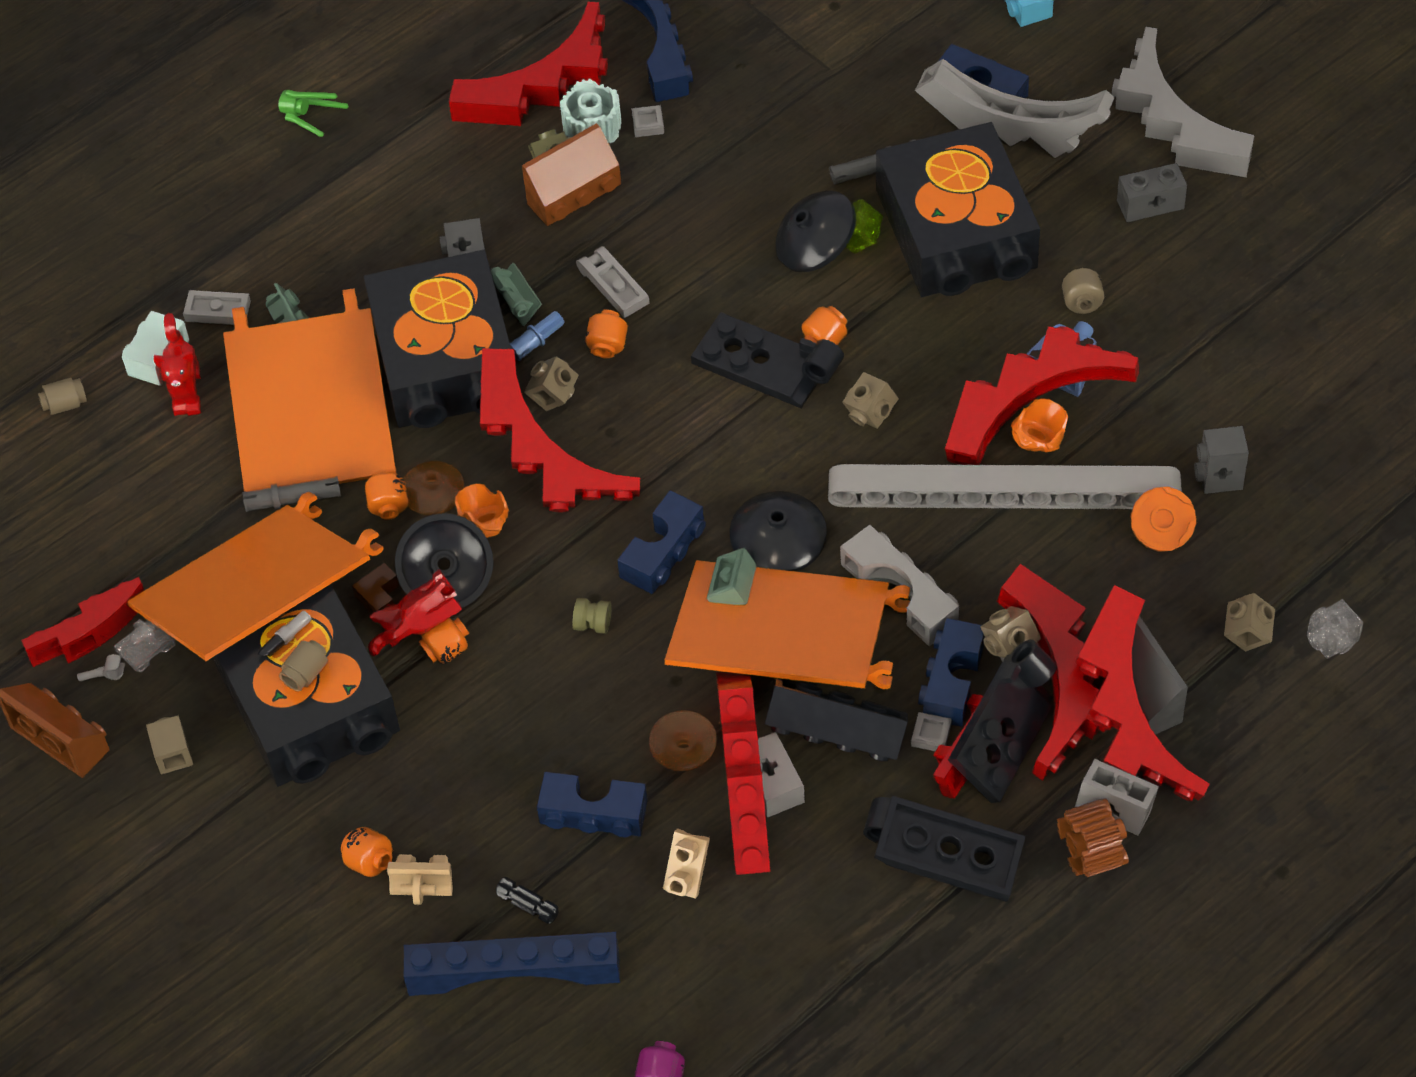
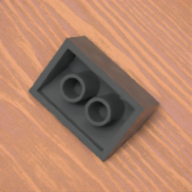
(1156, 681)

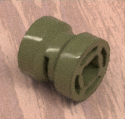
(592, 615)

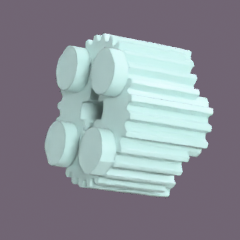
(591, 105)

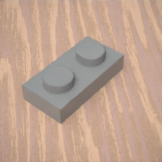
(214, 306)

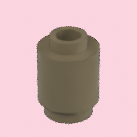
(62, 395)
(303, 665)

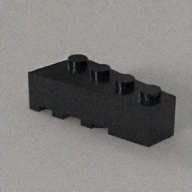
(836, 719)

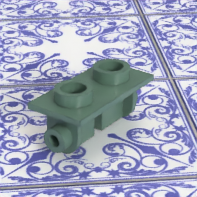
(516, 292)
(284, 305)

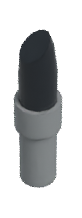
(285, 634)

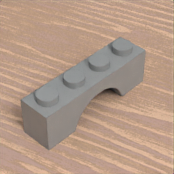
(873, 557)

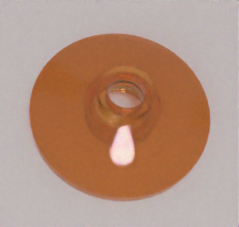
(437, 496)
(679, 729)

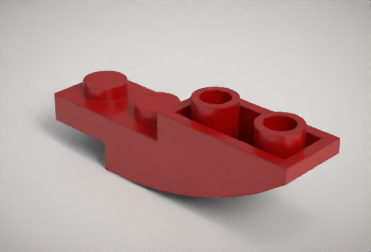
(76, 636)

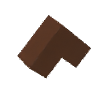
(375, 587)

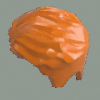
(1040, 426)
(482, 508)

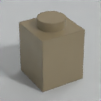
(169, 744)

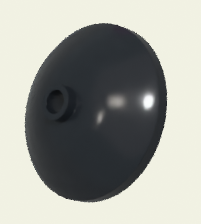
(815, 231)
(447, 538)
(782, 544)

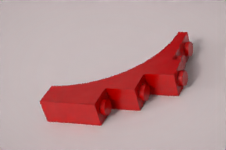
(508, 96)
(1023, 379)
(563, 475)
(1059, 625)
(1116, 705)
(743, 773)

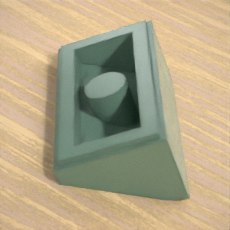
(732, 578)

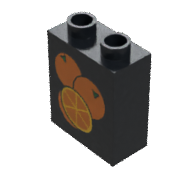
(957, 210)
(433, 333)
(332, 717)

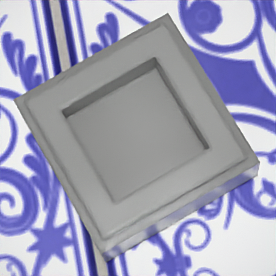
(647, 121)
(930, 731)

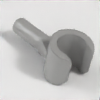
(112, 670)

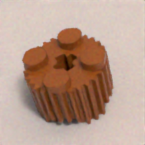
(1093, 838)

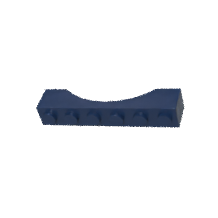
(665, 66)
(449, 965)

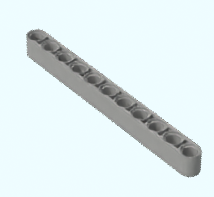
(995, 486)

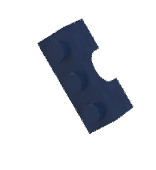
(987, 71)
(651, 562)
(958, 647)
(618, 812)

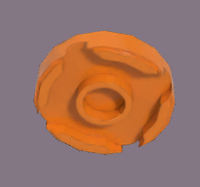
(1163, 519)

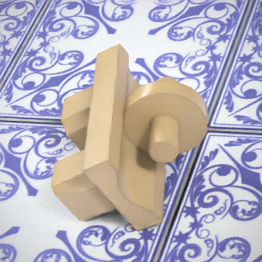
(686, 864)
(420, 878)

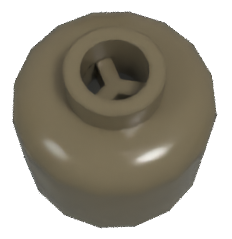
(1083, 288)

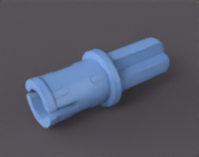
(536, 335)

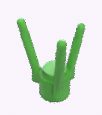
(297, 104)

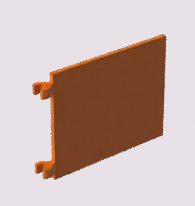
(308, 399)
(252, 579)
(789, 628)

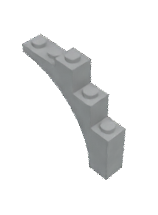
(1049, 123)
(1193, 137)

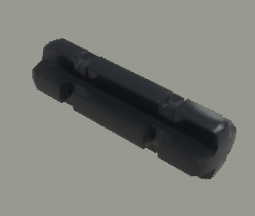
(527, 900)

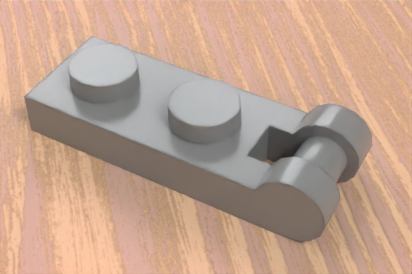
(613, 282)

